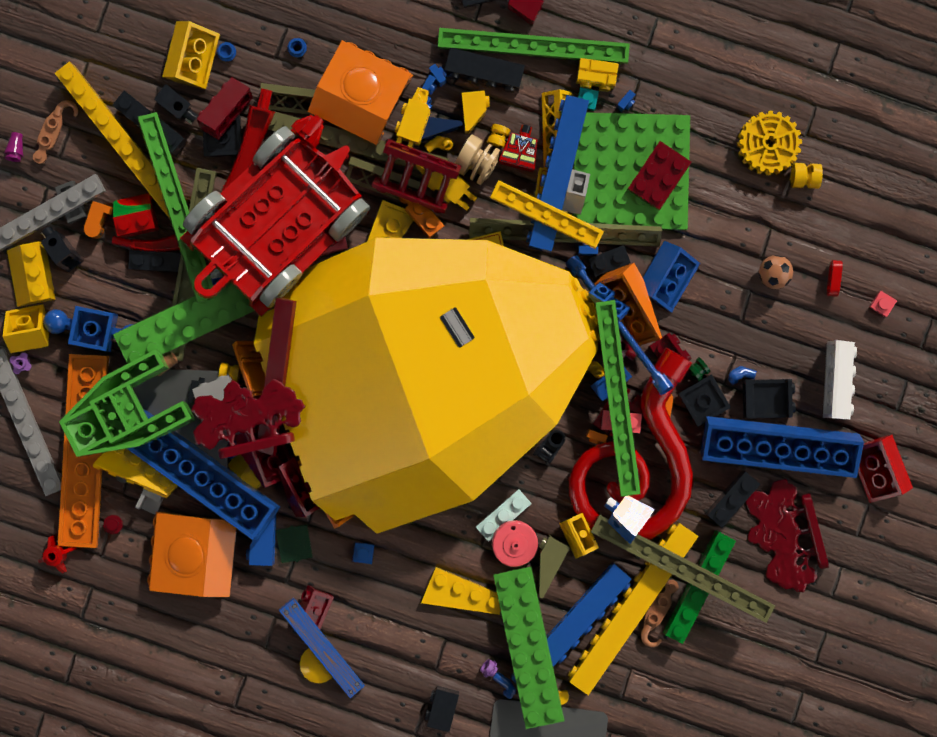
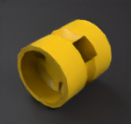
(806, 175)

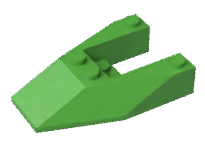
(112, 415)

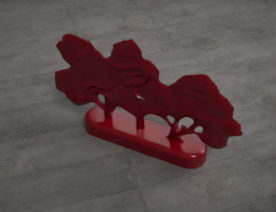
(241, 413)
(780, 533)

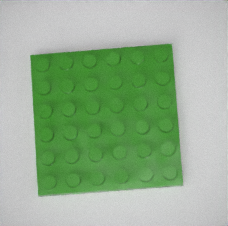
(613, 153)

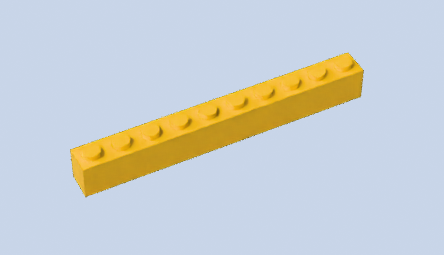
(111, 129)
(628, 613)

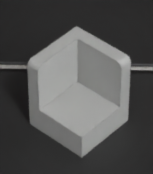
(149, 501)

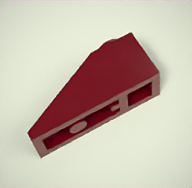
(296, 488)

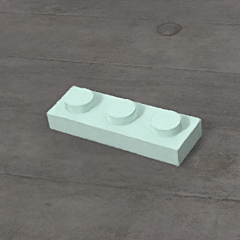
(505, 512)

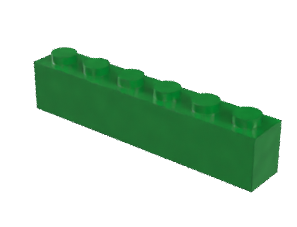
(694, 597)

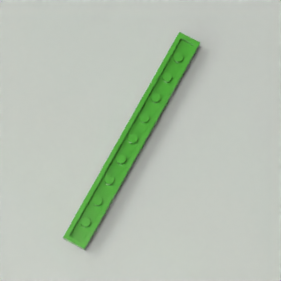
(533, 45)
(172, 195)
(617, 398)

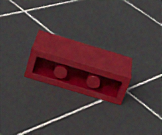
(224, 108)

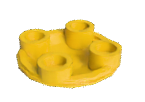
(313, 668)

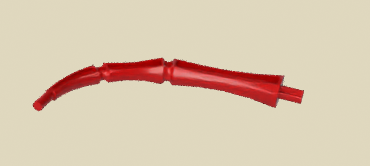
(257, 125)

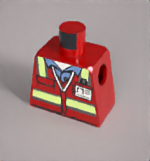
(520, 150)

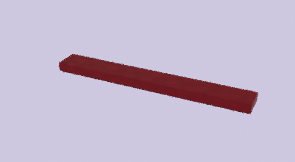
(278, 355)

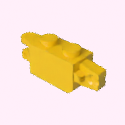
(414, 118)
(455, 189)

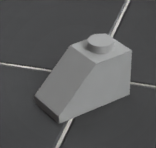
(576, 192)

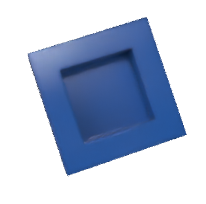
(439, 74)
(626, 102)
(585, 250)
(363, 553)

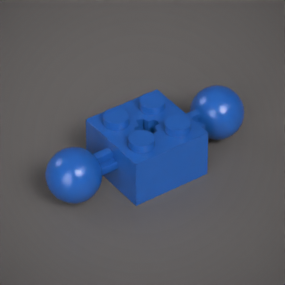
(80, 334)

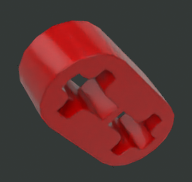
(834, 278)

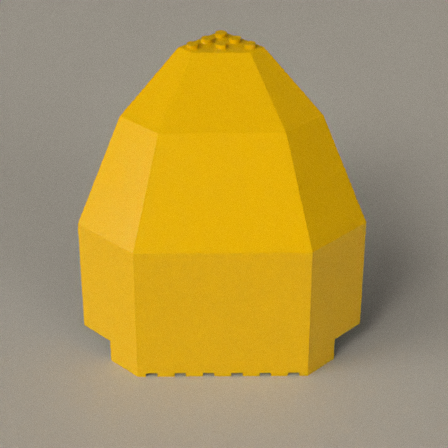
(391, 402)

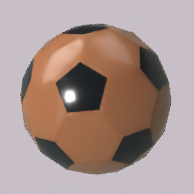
(775, 272)

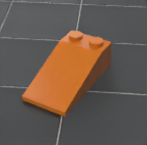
(631, 290)

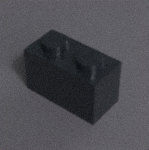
(442, 709)

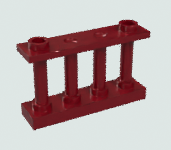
(416, 157)

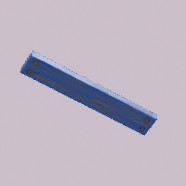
(321, 647)

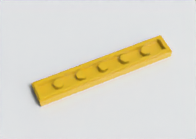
(546, 214)

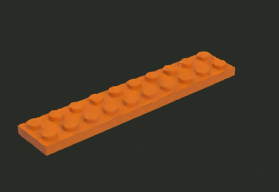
(80, 481)

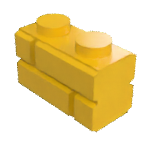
(597, 74)
(579, 535)

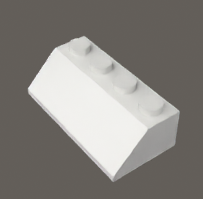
(838, 379)

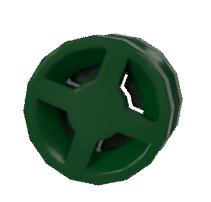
(698, 369)

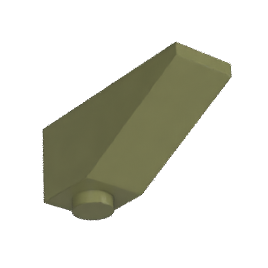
(551, 557)

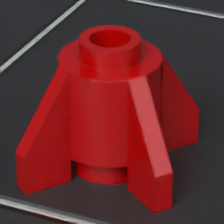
(309, 129)
(60, 555)

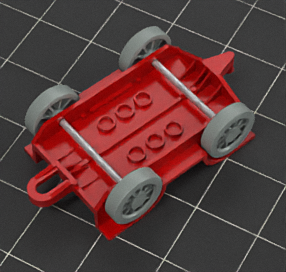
(274, 219)

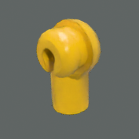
(439, 142)
(596, 369)

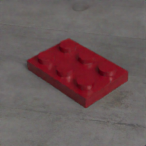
(659, 175)

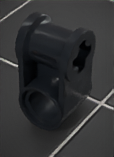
(549, 447)

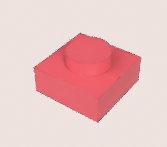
(883, 303)

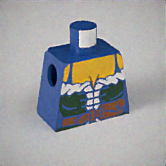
(628, 516)

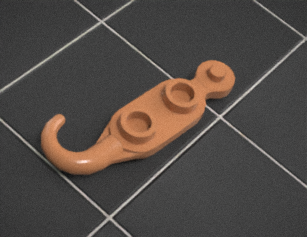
(51, 130)
(657, 612)

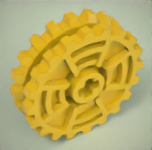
(780, 132)

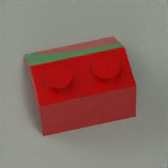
(134, 216)

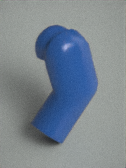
(740, 372)
(506, 683)

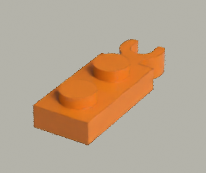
(423, 217)

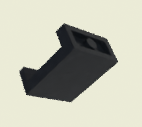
(768, 398)

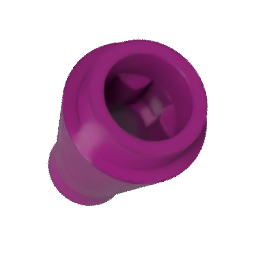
(14, 148)

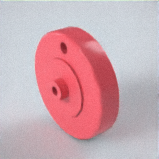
(514, 543)

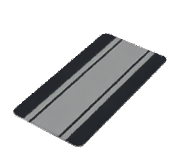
(457, 327)

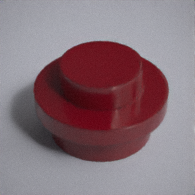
(113, 524)

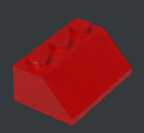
(883, 470)

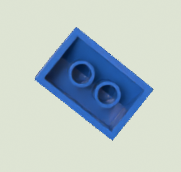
(669, 275)

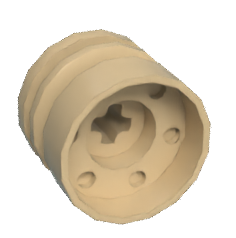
(476, 159)

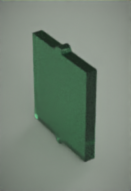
(294, 543)

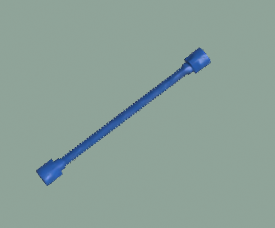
(660, 380)

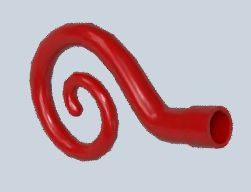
(659, 422)

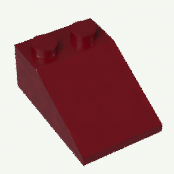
(262, 464)

